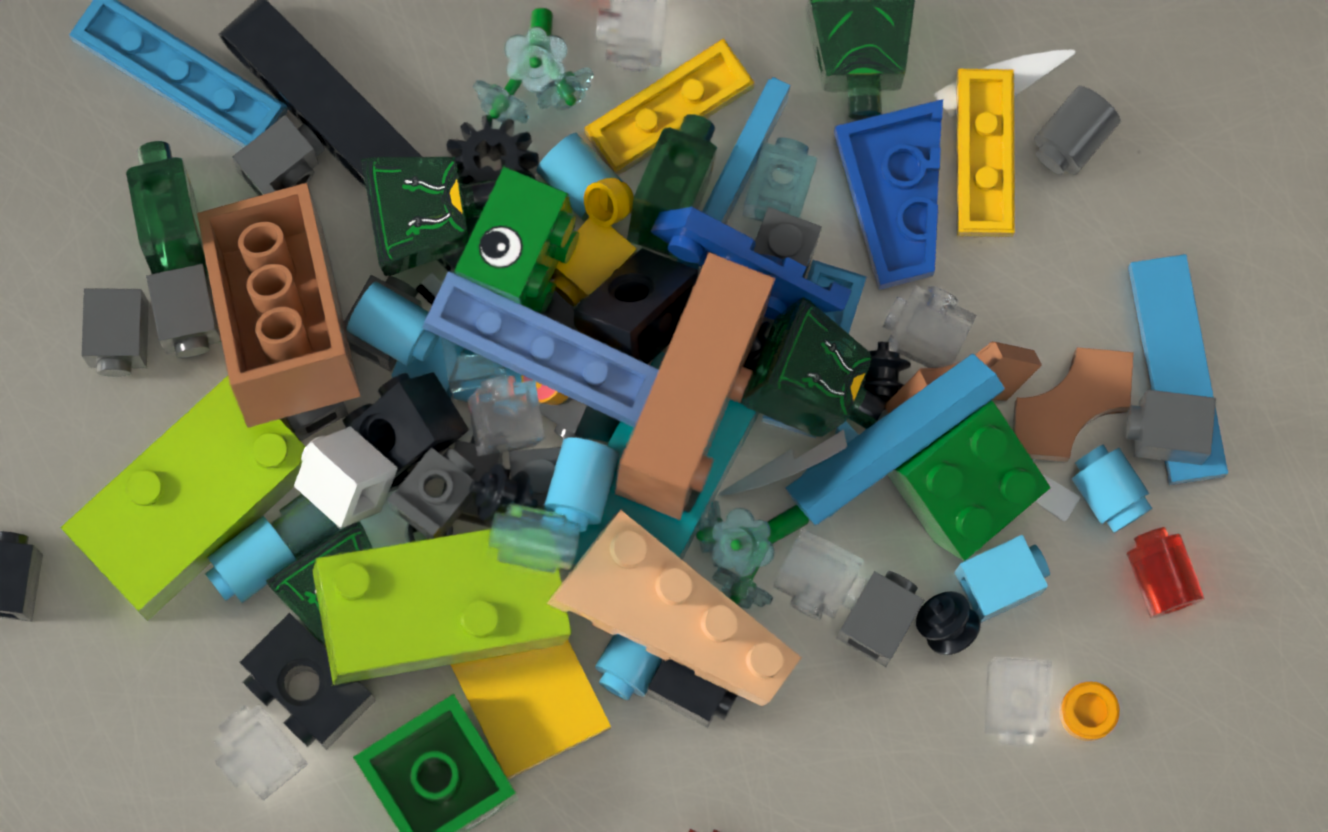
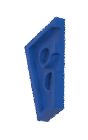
(894, 188)
(696, 234)

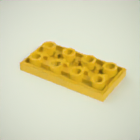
(531, 705)

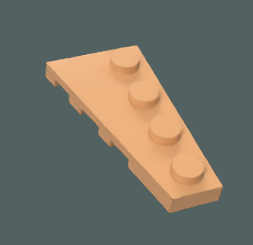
(656, 599)

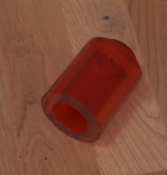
(1164, 572)

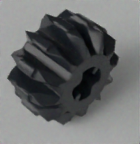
(494, 144)

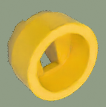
(608, 201)

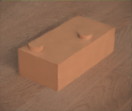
(277, 305)
(694, 387)

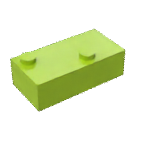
(185, 499)
(431, 607)

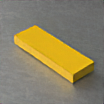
(696, 87)
(985, 152)

